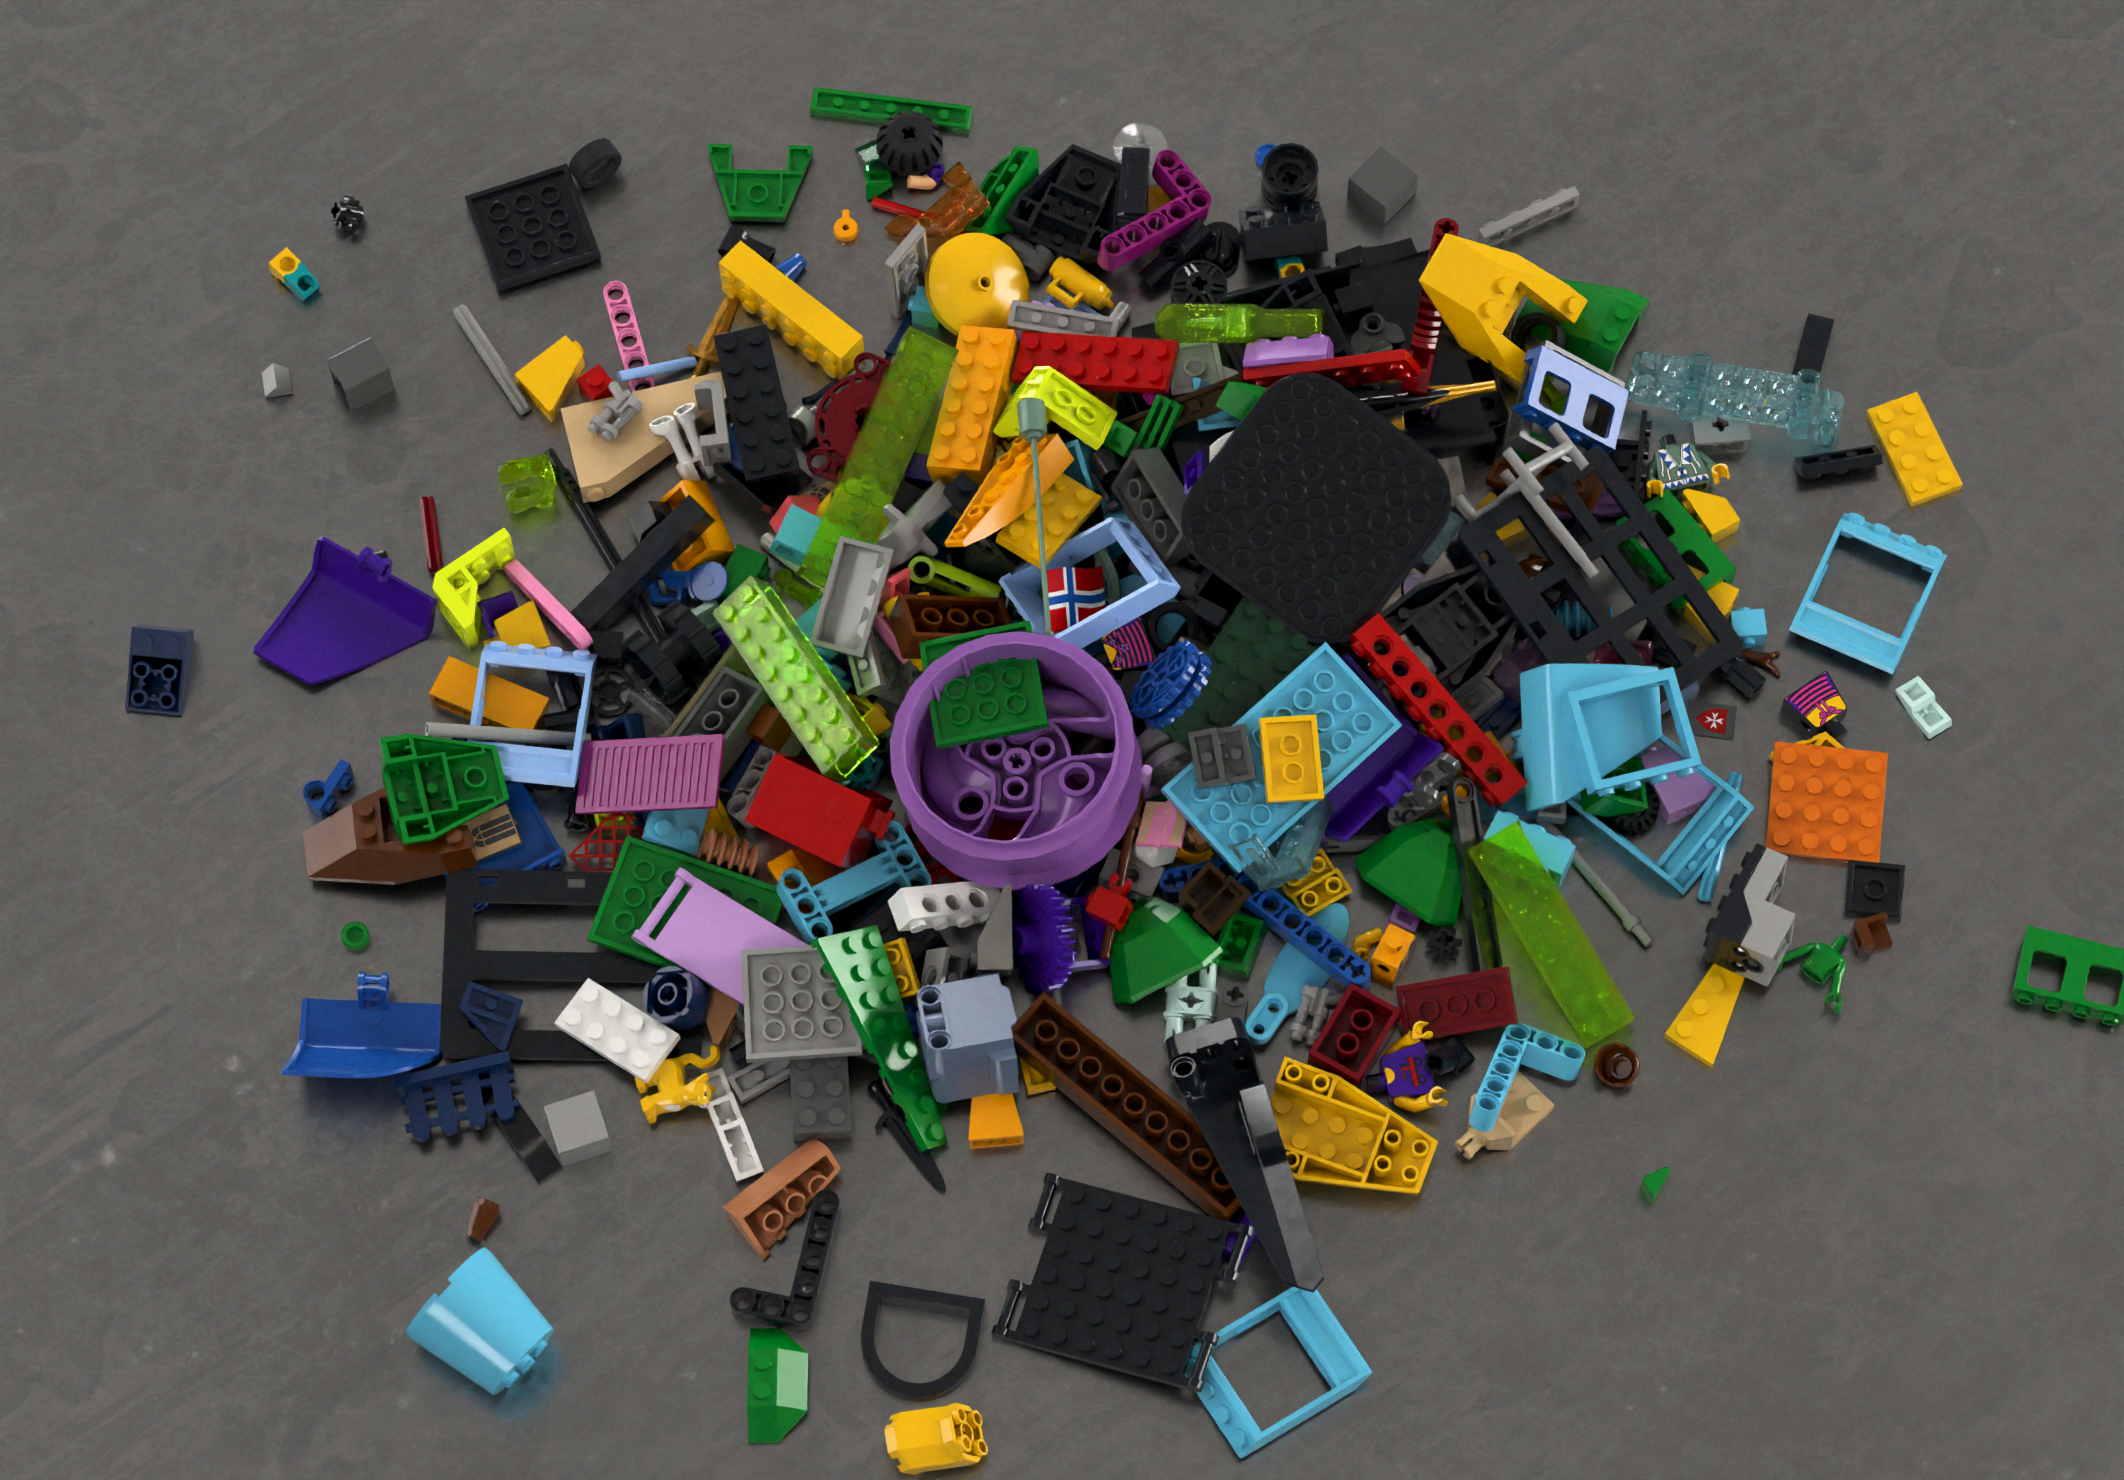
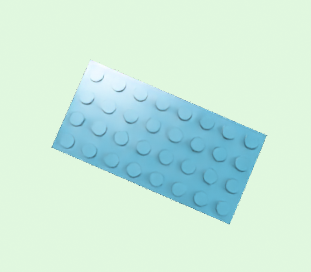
(1349, 730)

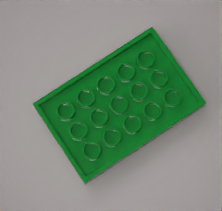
(641, 881)

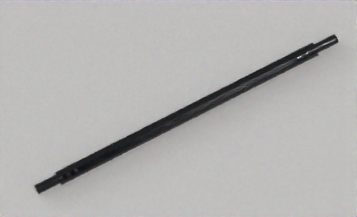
(609, 554)

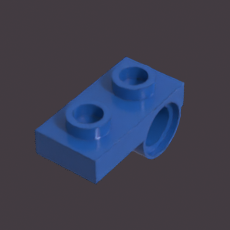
(338, 780)

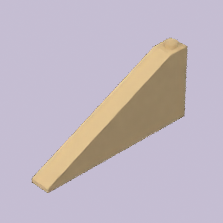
(611, 465)

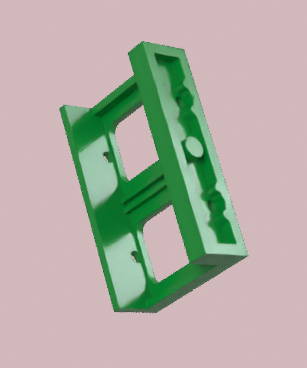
(1687, 538)
(2079, 957)

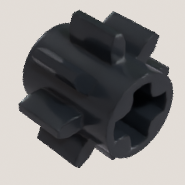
(346, 212)
(1450, 940)

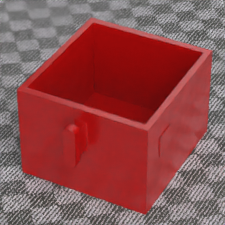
(818, 812)

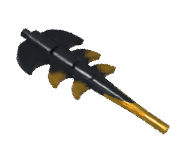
(1393, 404)

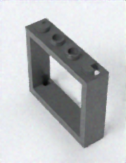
(1519, 429)

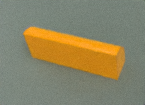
(505, 701)

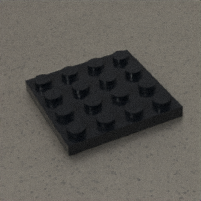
(532, 227)

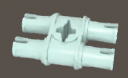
(1178, 998)

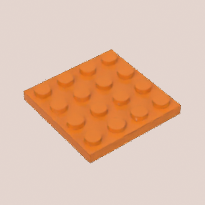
(1826, 802)

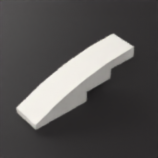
(732, 1129)

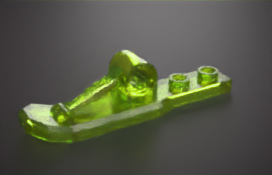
(1234, 323)

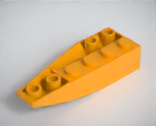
(1010, 489)

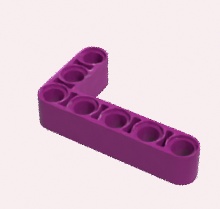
(1162, 219)

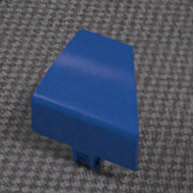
(365, 1034)

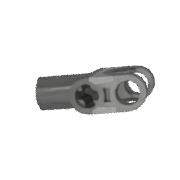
(1424, 793)

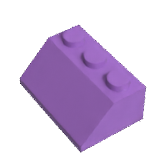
(1288, 350)

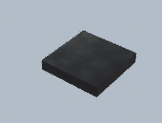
(1874, 889)

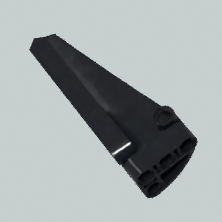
(1233, 1110)

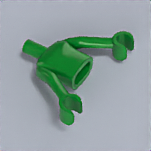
(1821, 964)

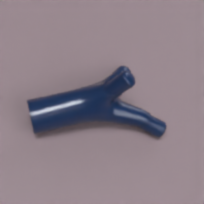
(815, 397)

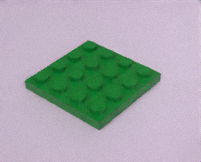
(990, 702)

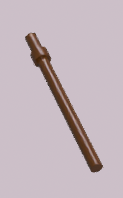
(1122, 871)

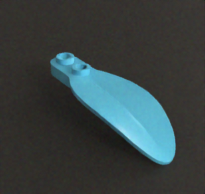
(1291, 973)

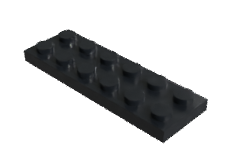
(756, 404)

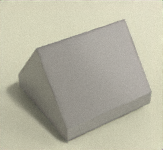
(276, 381)

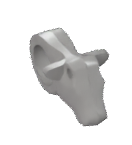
(907, 531)

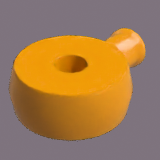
(845, 223)

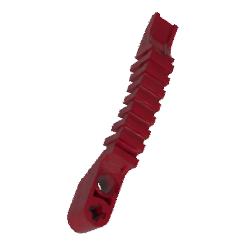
(1428, 321)

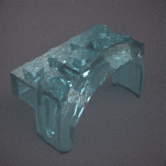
(1289, 854)

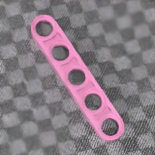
(626, 329)
(548, 604)

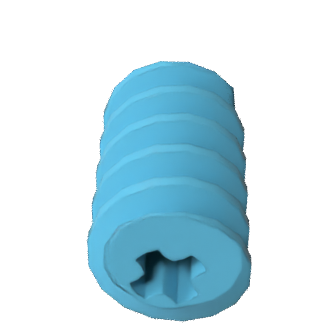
(1576, 618)

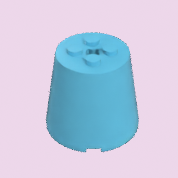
(482, 1324)

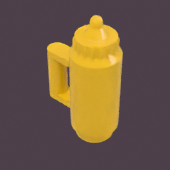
(1079, 283)

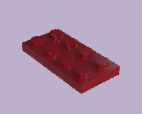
(1459, 1003)

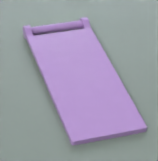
(709, 934)

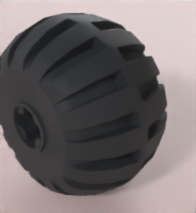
(909, 143)

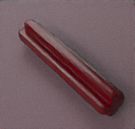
(430, 534)

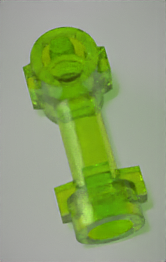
(1557, 399)
(785, 583)

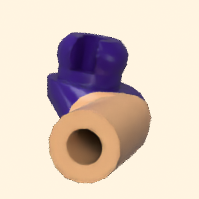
(928, 180)

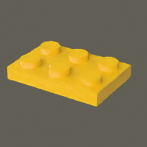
(1291, 759)

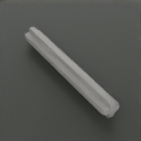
(492, 359)

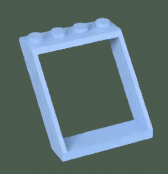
(1159, 589)

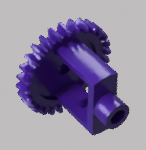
(1043, 938)

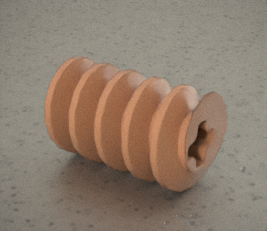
(729, 851)

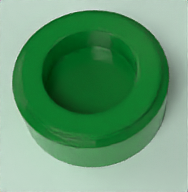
(355, 936)

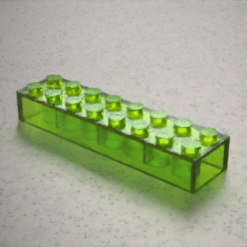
(796, 678)
(1552, 934)

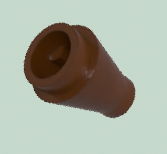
(482, 1217)

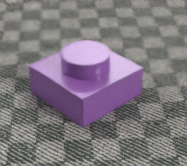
(1403, 918)

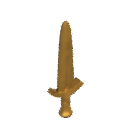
(706, 353)

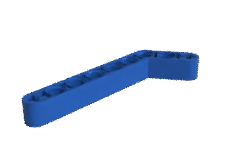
(1277, 922)

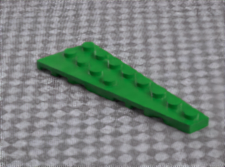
(877, 1012)

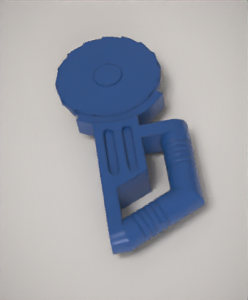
(702, 583)

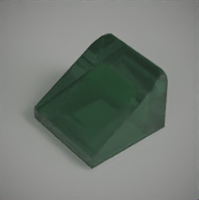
(868, 156)

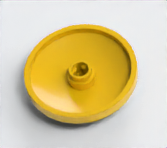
(974, 282)

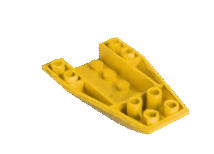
(1345, 1135)

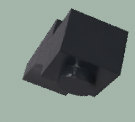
(1365, 256)

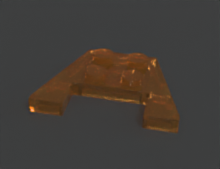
(948, 214)

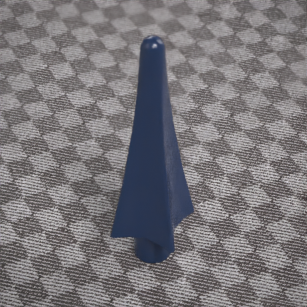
(893, 344)

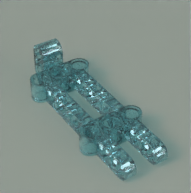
(1699, 383)

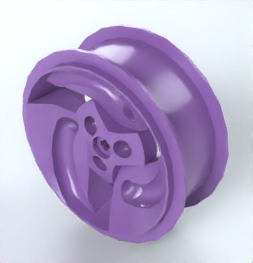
(1063, 826)

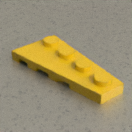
(1706, 1015)

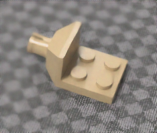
(1519, 1115)

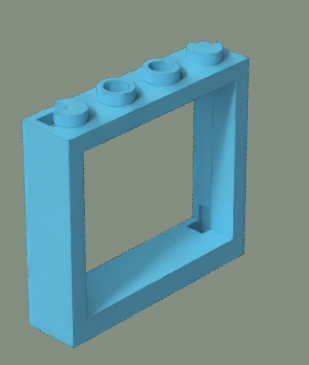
(1571, 705)

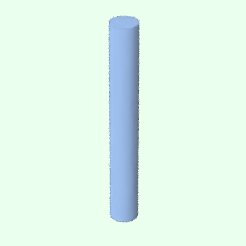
(655, 369)

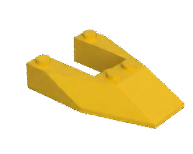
(1480, 290)

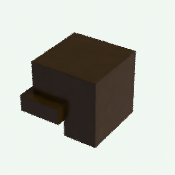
(1212, 898)

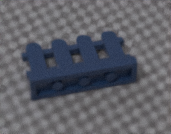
(455, 1079)

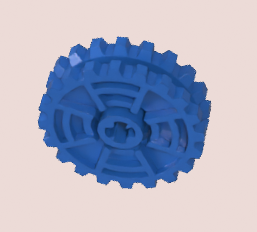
(1170, 684)

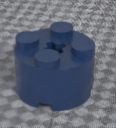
(676, 998)

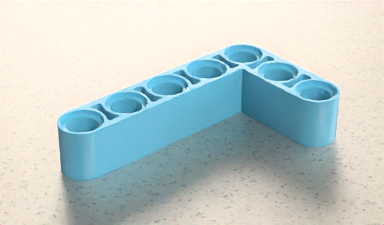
(1530, 1048)

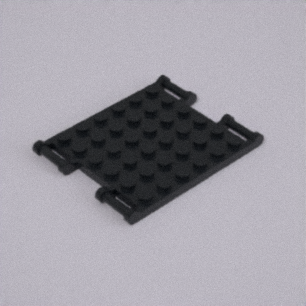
(1123, 1283)

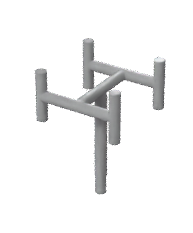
(1532, 488)

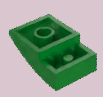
(1240, 942)

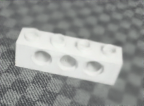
(942, 906)

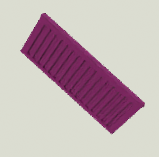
(650, 774)

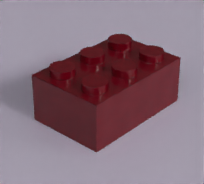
(1354, 1035)

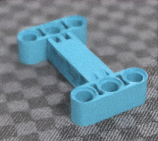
(851, 884)

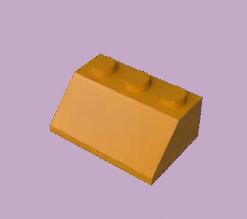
(714, 542)

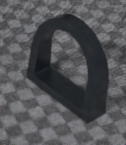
(925, 1300)

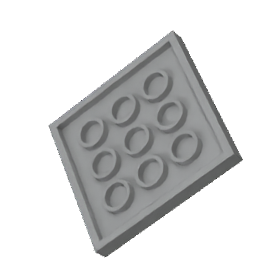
(793, 1007)

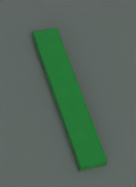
(879, 108)

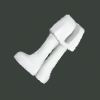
(668, 428)

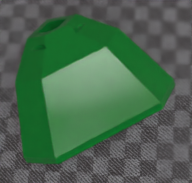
(1417, 869)
(1157, 950)

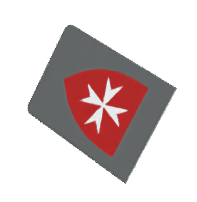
(1712, 719)

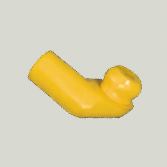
(1363, 942)

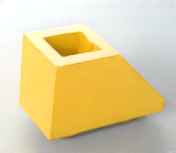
(1711, 513)

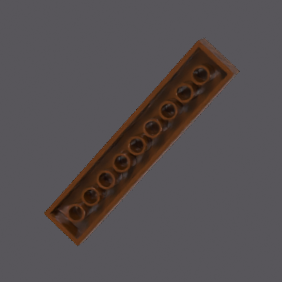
(1123, 1103)

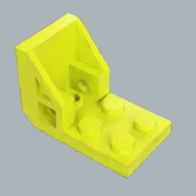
(1064, 404)
(458, 583)

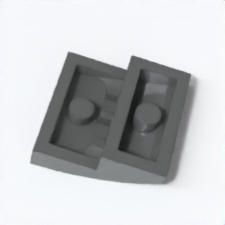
(1222, 756)

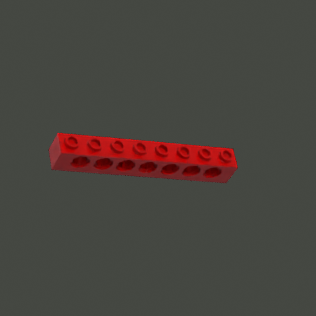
(1435, 695)

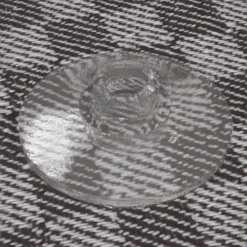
(1143, 132)

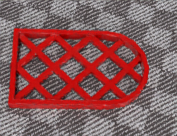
(572, 855)

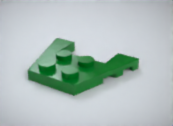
(759, 193)

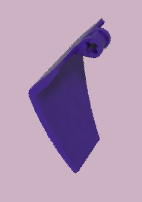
(346, 617)
(1382, 775)

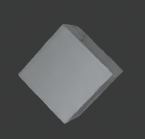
(578, 1128)

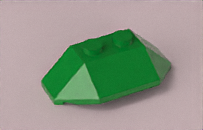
(1002, 186)
(775, 1385)

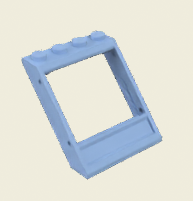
(533, 763)

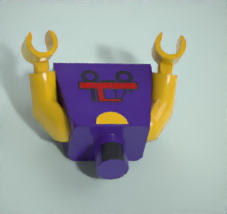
(1404, 1074)

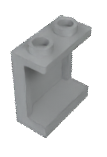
(714, 446)

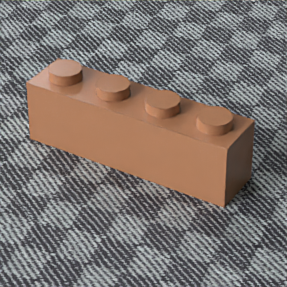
(781, 1194)

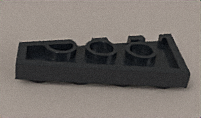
(960, 493)

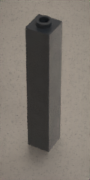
(642, 566)

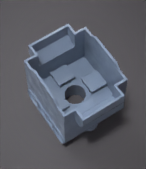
(968, 1038)

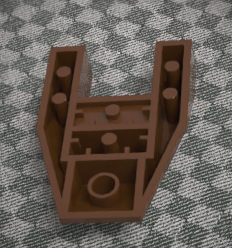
(364, 847)

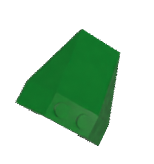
(1600, 326)
(438, 783)

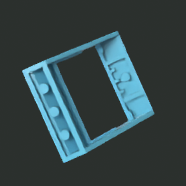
(1848, 634)
(1698, 840)
(1322, 1340)

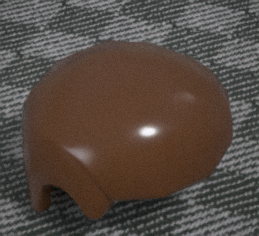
(1617, 1065)

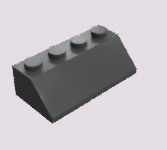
(1154, 502)
(727, 710)

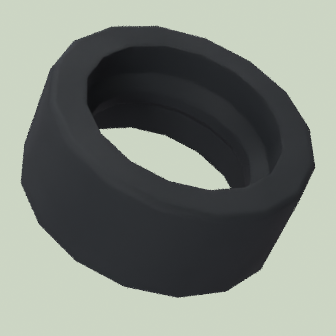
(595, 163)
(1532, 319)
(1170, 607)

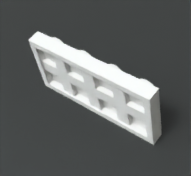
(617, 1030)

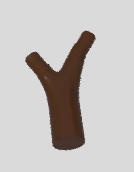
(1763, 659)

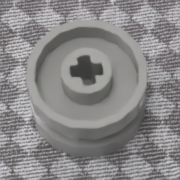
(1163, 755)

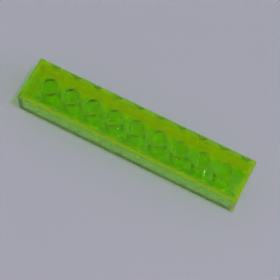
(880, 450)

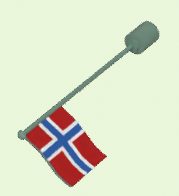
(1067, 591)

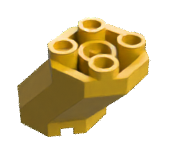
(935, 1438)

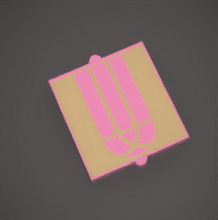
(1161, 826)

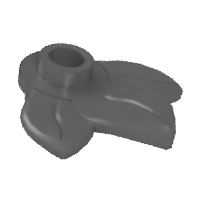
(1376, 340)

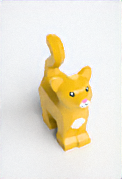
(672, 1086)

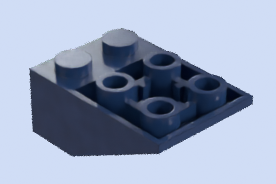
(158, 668)

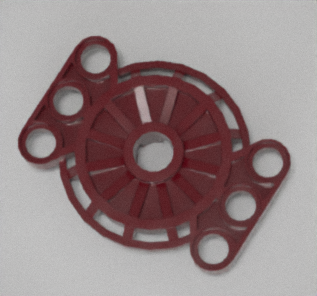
(844, 414)

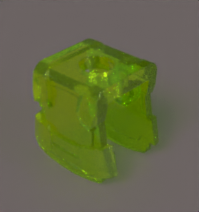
(524, 497)

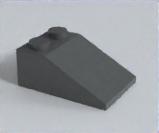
(994, 945)

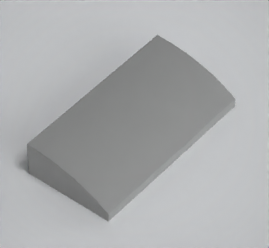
(851, 597)

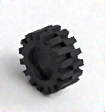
(1639, 823)

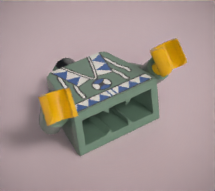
(1680, 469)

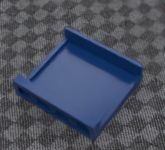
(539, 847)

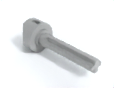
(803, 420)

